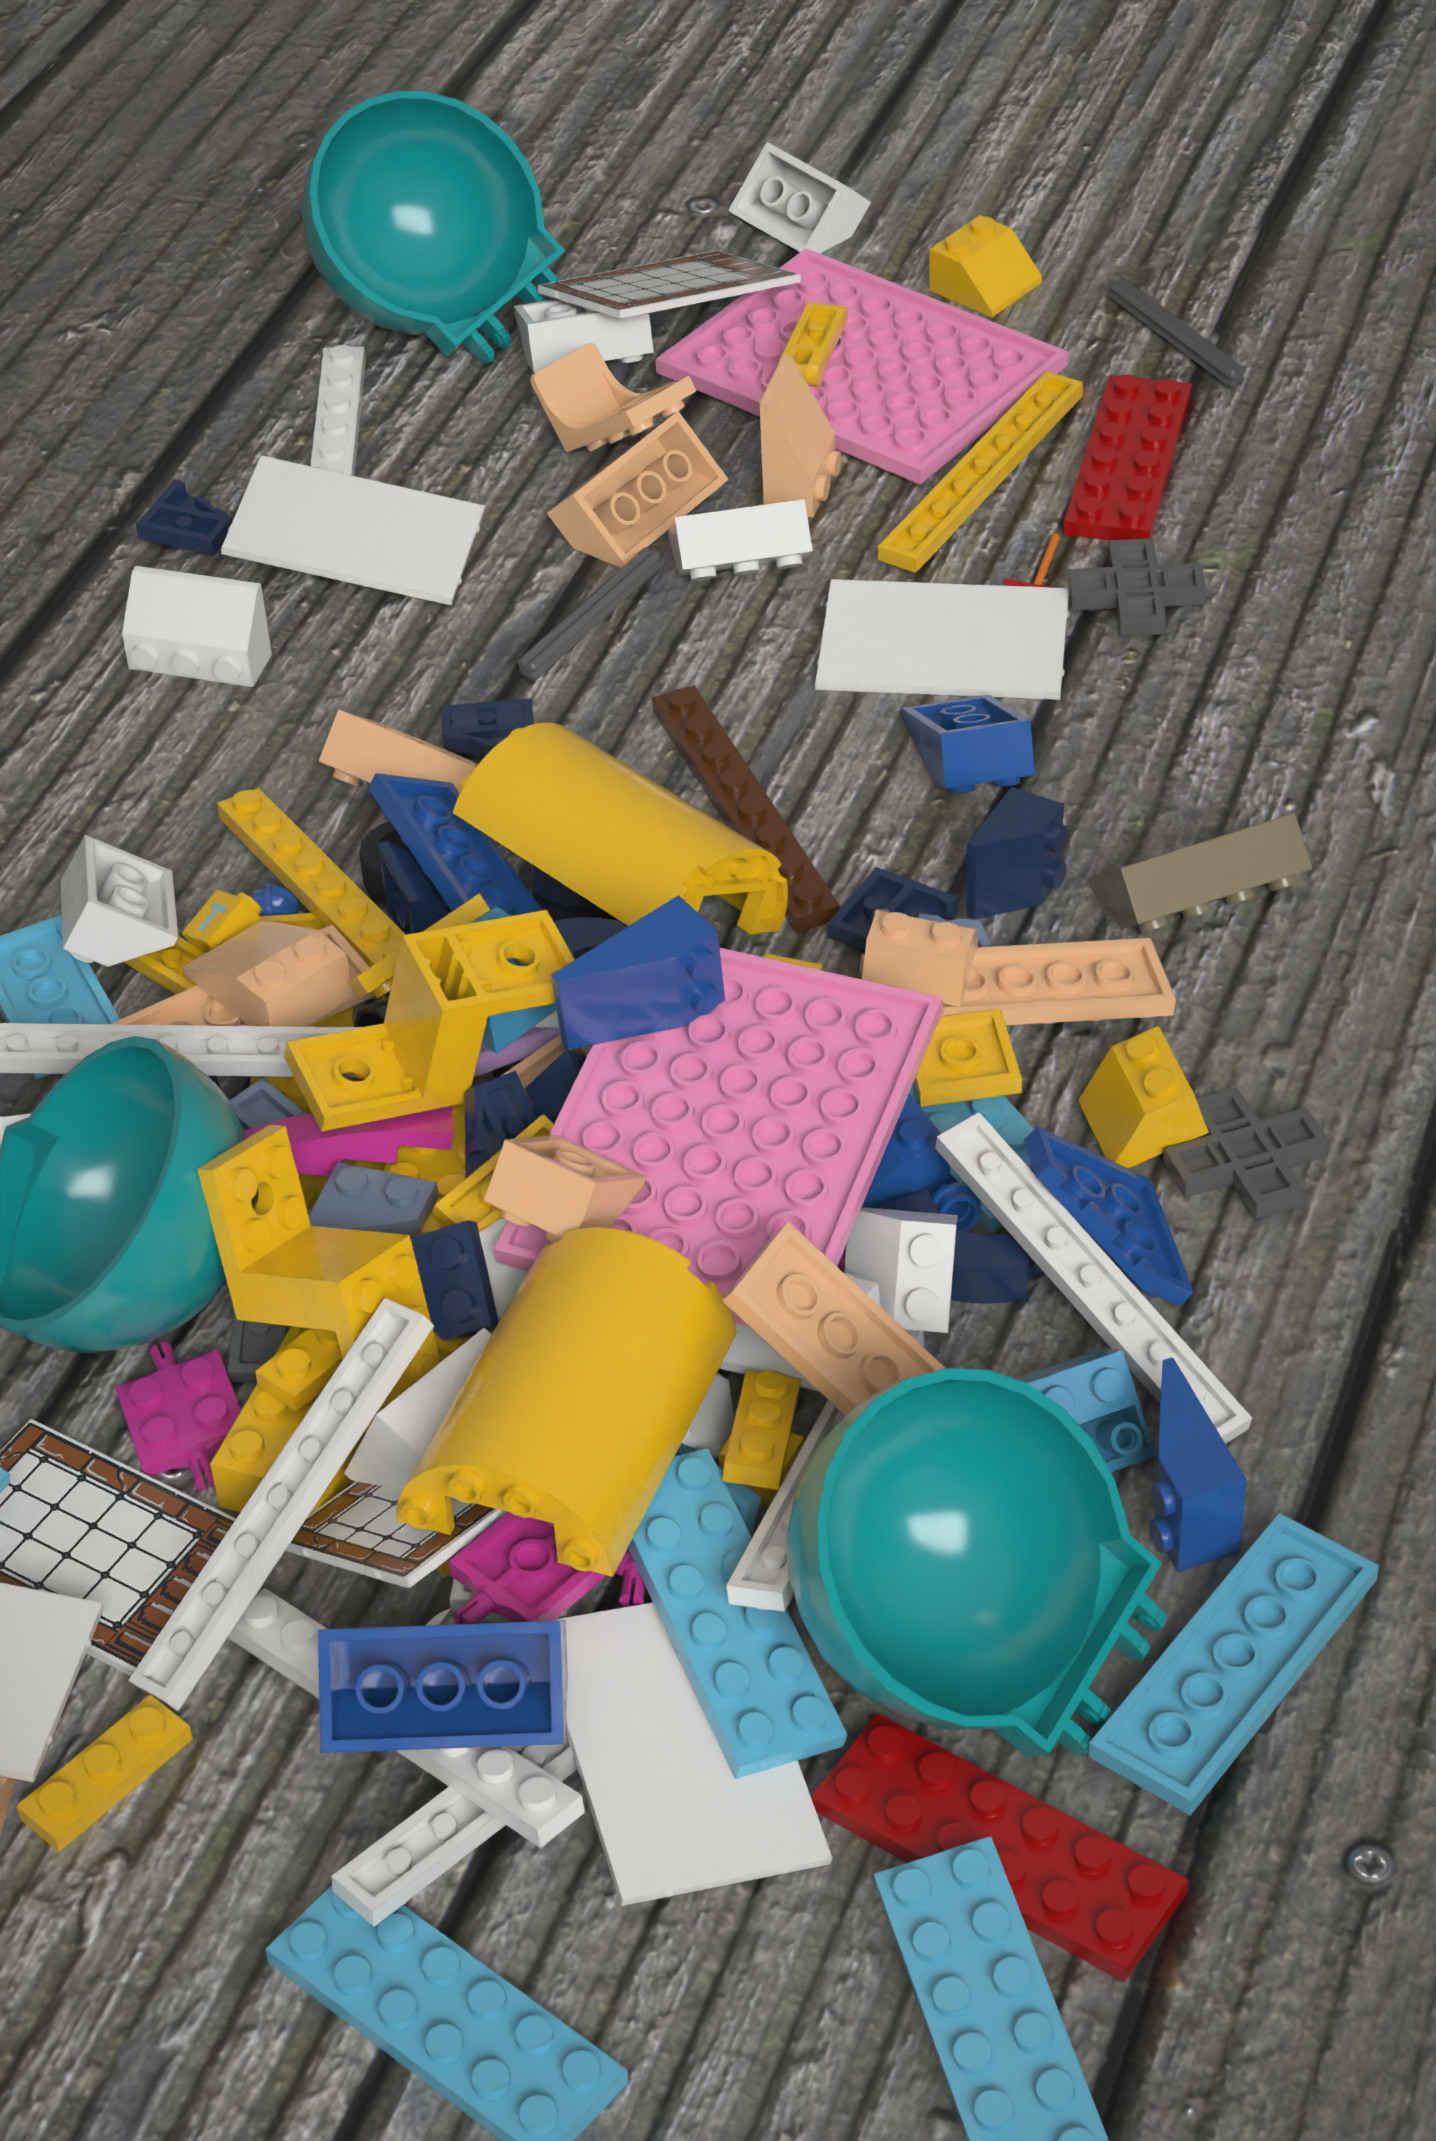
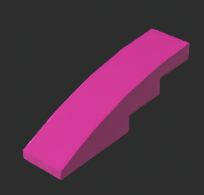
(372, 1141)

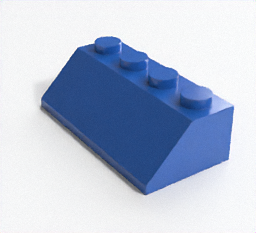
(442, 1686)

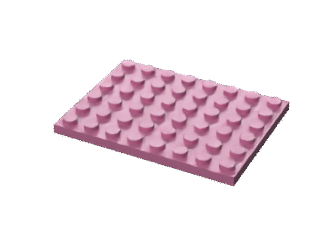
(904, 379)
(749, 1114)

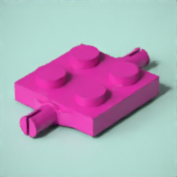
(180, 1413)
(517, 1573)

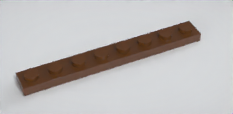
(743, 801)

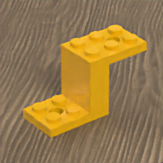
(433, 1021)
(300, 1272)

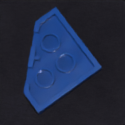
(1115, 1209)

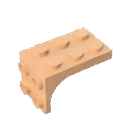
(593, 407)

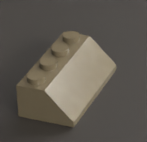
(1204, 872)

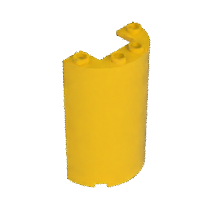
(615, 831)
(579, 1396)

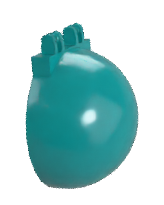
(427, 219)
(107, 1203)
(969, 1559)

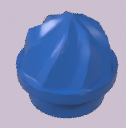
(275, 900)
(958, 1200)

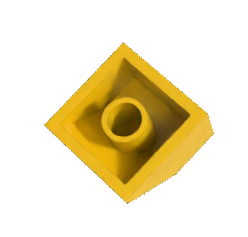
(982, 267)
(1141, 1101)

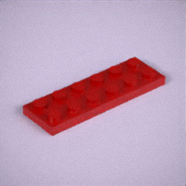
(1128, 459)
(1064, 1874)

